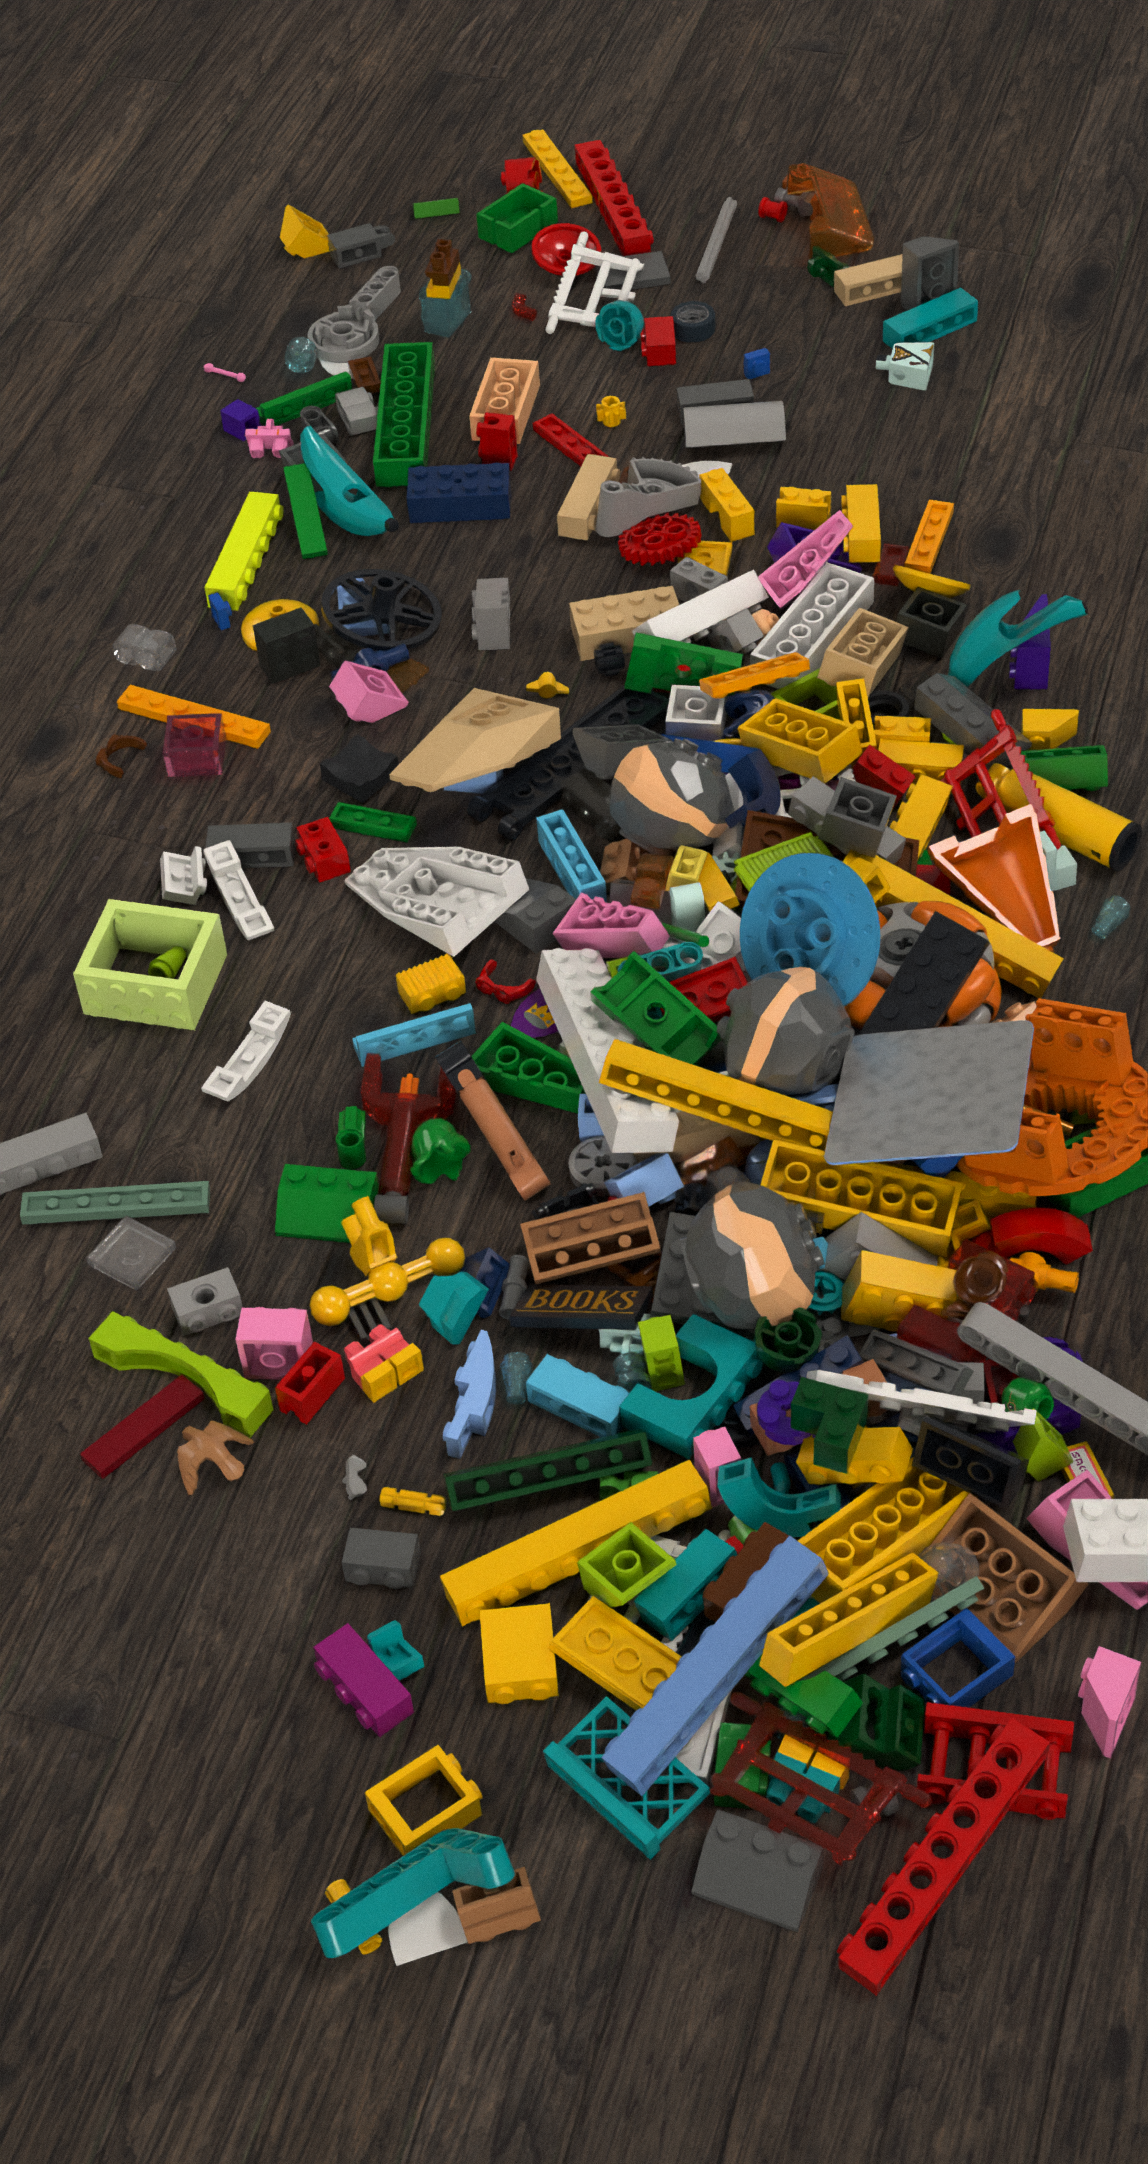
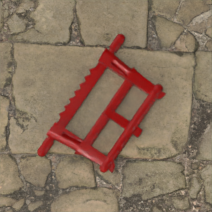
(976, 762)

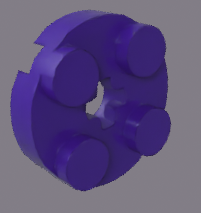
(772, 1414)

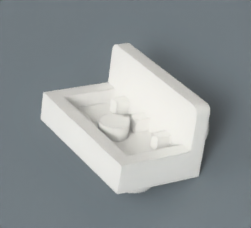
(183, 876)

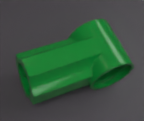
(351, 1137)

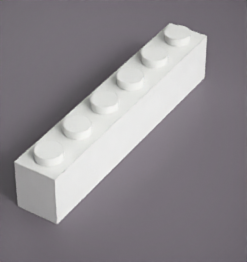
(707, 610)

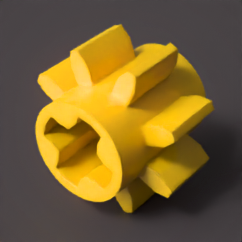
(611, 411)

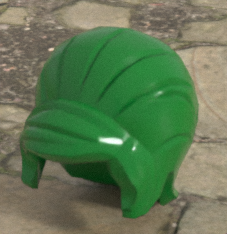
(437, 1151)

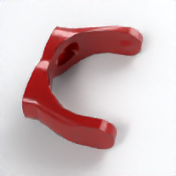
(512, 993)

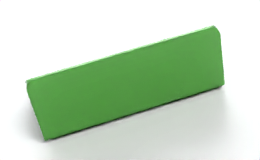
(436, 208)

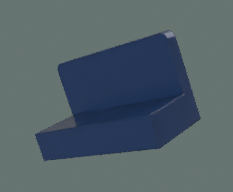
(490, 1271)

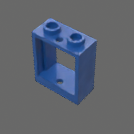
(979, 1640)

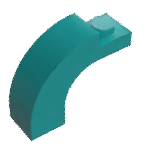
(757, 1503)

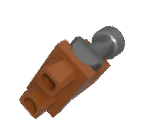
(805, 202)

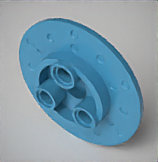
(828, 927)

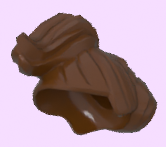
(977, 1281)

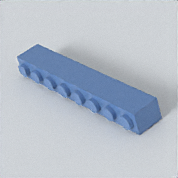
(714, 1665)

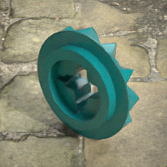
(832, 1291)

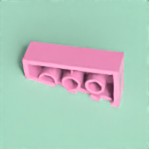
(610, 928)

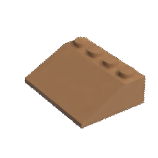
(1021, 1581)

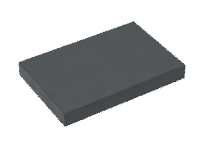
(653, 274)

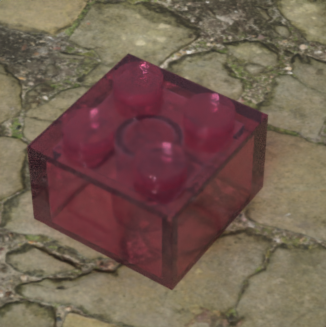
(194, 744)

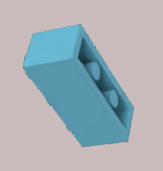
(576, 1396)

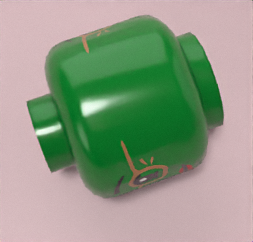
(1028, 1394)

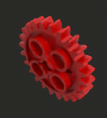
(660, 539)

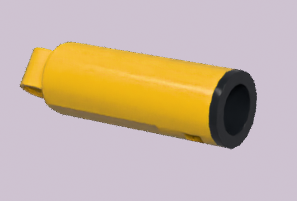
(1078, 821)

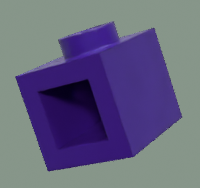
(239, 417)

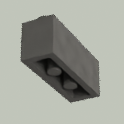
(714, 394)
(257, 843)

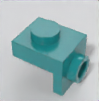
(394, 1650)

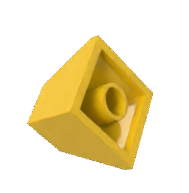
(303, 234)

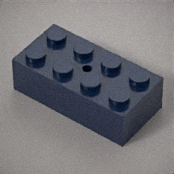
(459, 492)

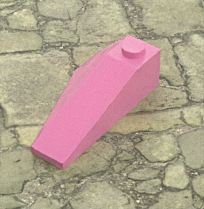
(1049, 1522)

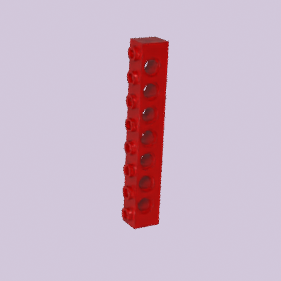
(613, 198)
(874, 1967)

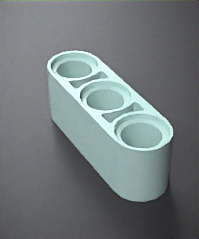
(687, 906)

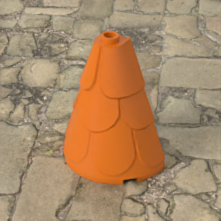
(1005, 875)

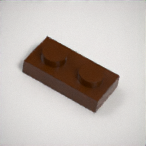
(364, 374)

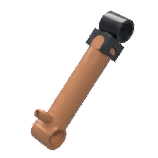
(493, 1120)

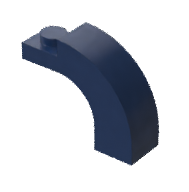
(758, 787)

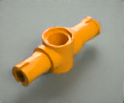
(1045, 1276)

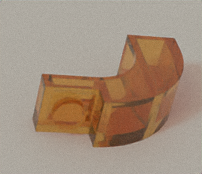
(651, 880)

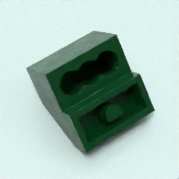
(885, 1726)

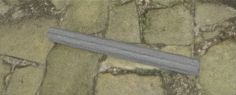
(716, 240)

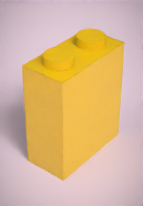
(518, 1653)

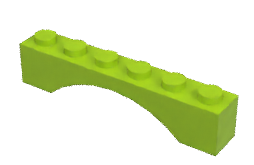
(129, 1346)

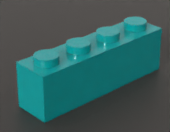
(931, 319)

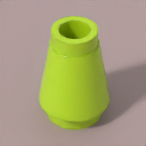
(168, 963)

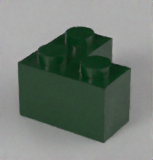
(835, 1418)

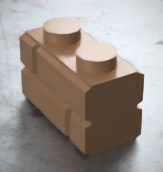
(496, 1910)

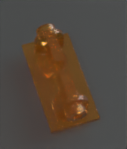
(709, 1160)

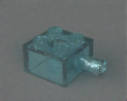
(446, 315)

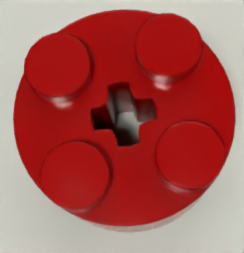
(521, 171)

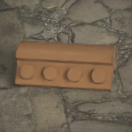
(590, 1238)

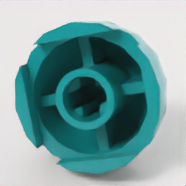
(619, 324)

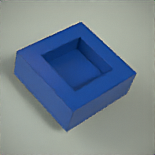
(756, 363)
(220, 611)

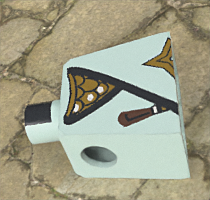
(908, 364)

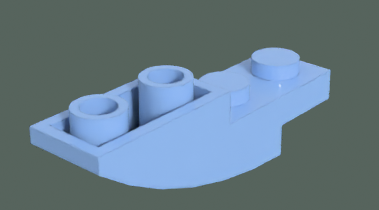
(476, 1396)

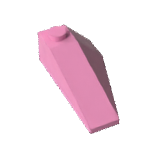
(799, 566)

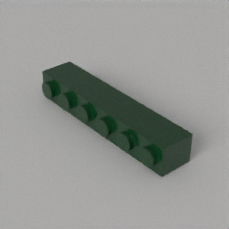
(547, 1469)

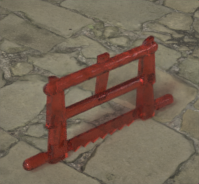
(862, 1817)

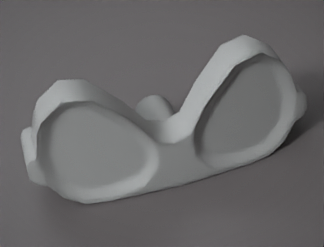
(354, 1484)

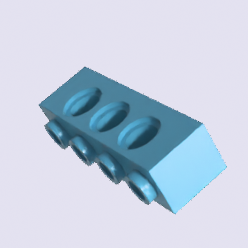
(569, 856)

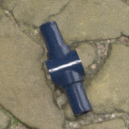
(380, 659)

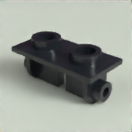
(575, 1199)

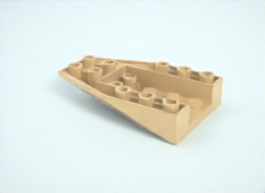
(479, 738)

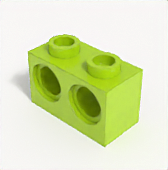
(661, 1353)

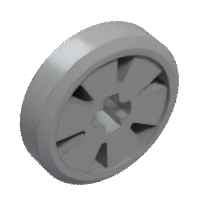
(594, 1153)

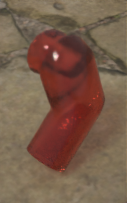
(521, 309)

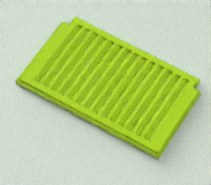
(753, 865)

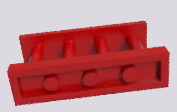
(978, 1726)

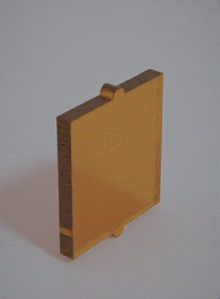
(407, 673)

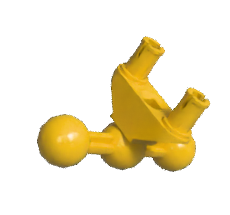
(375, 1256)

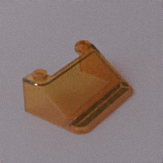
(844, 221)

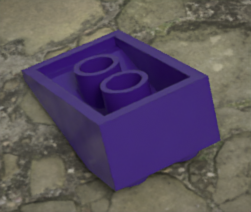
(789, 535)
(1032, 657)

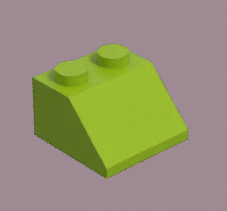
(623, 1566)

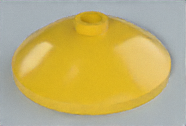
(940, 585)
(270, 610)

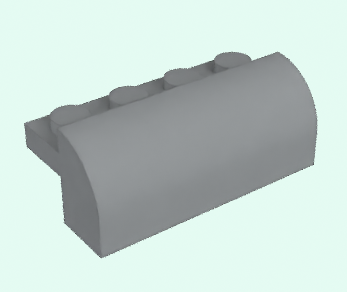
(734, 424)

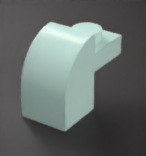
(1060, 864)

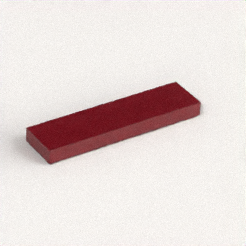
(142, 1426)

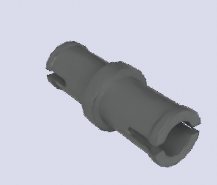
(514, 1284)

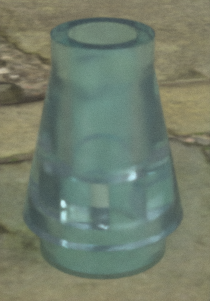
(1112, 914)
(515, 1372)

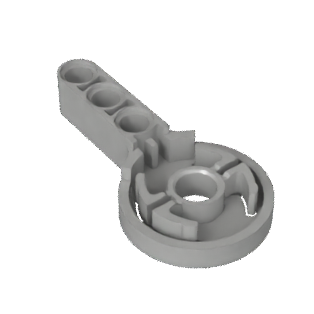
(348, 331)

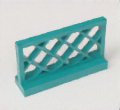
(607, 1801)

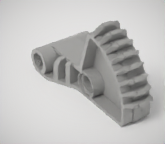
(651, 490)

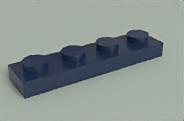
(835, 1359)

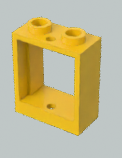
(455, 1816)

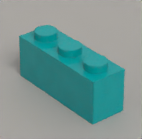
(677, 1595)

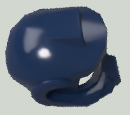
(742, 707)

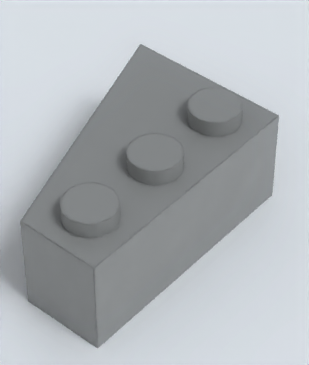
(491, 614)
(871, 1236)

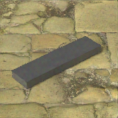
(916, 1364)

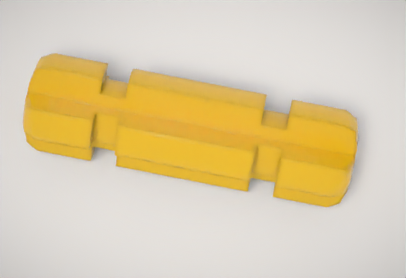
(412, 1501)

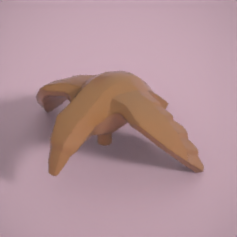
(209, 1445)

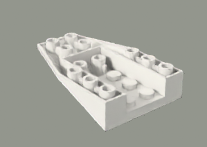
(439, 891)

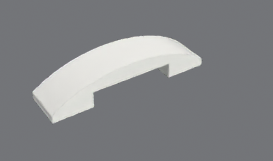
(236, 891)
(251, 1055)

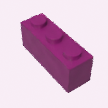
(362, 1680)

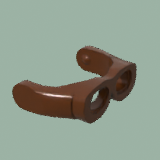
(116, 743)

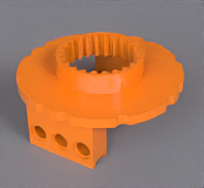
(1081, 1064)

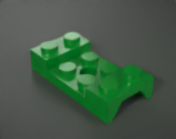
(656, 662)
(682, 1031)

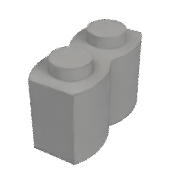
(357, 410)

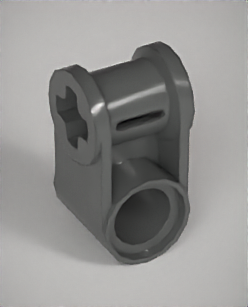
(315, 418)

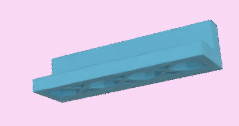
(416, 1034)

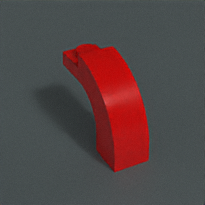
(1037, 1230)

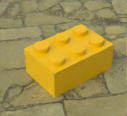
(887, 1287)

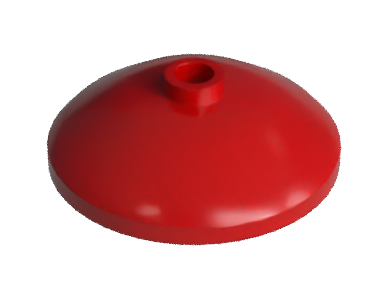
(554, 246)

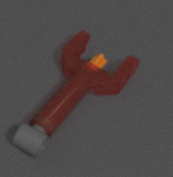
(402, 1115)

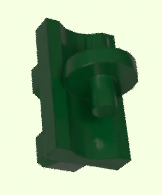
(824, 264)

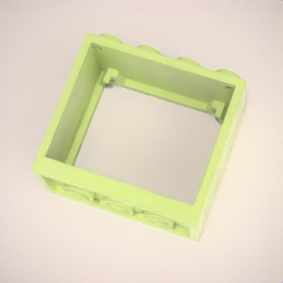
(144, 996)

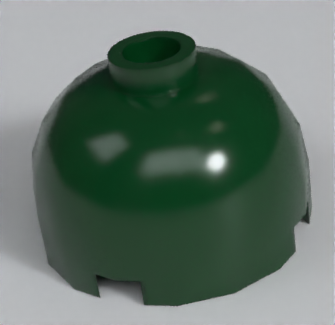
(789, 1343)

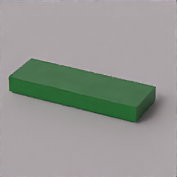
(373, 822)

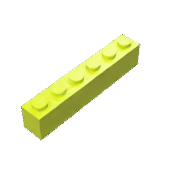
(245, 548)

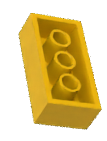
(801, 739)

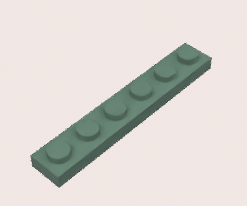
(115, 1202)
(902, 1631)

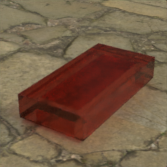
(890, 556)

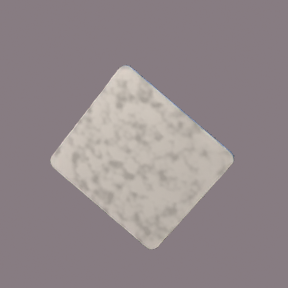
(931, 1093)

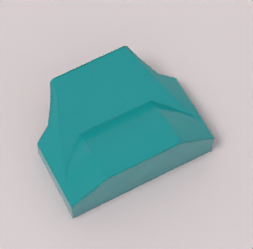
(452, 1304)

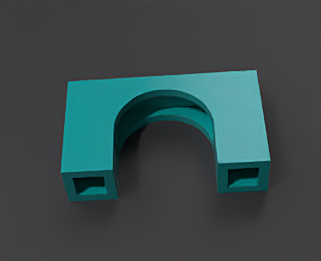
(676, 1422)

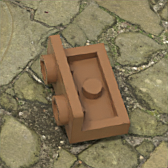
(620, 861)

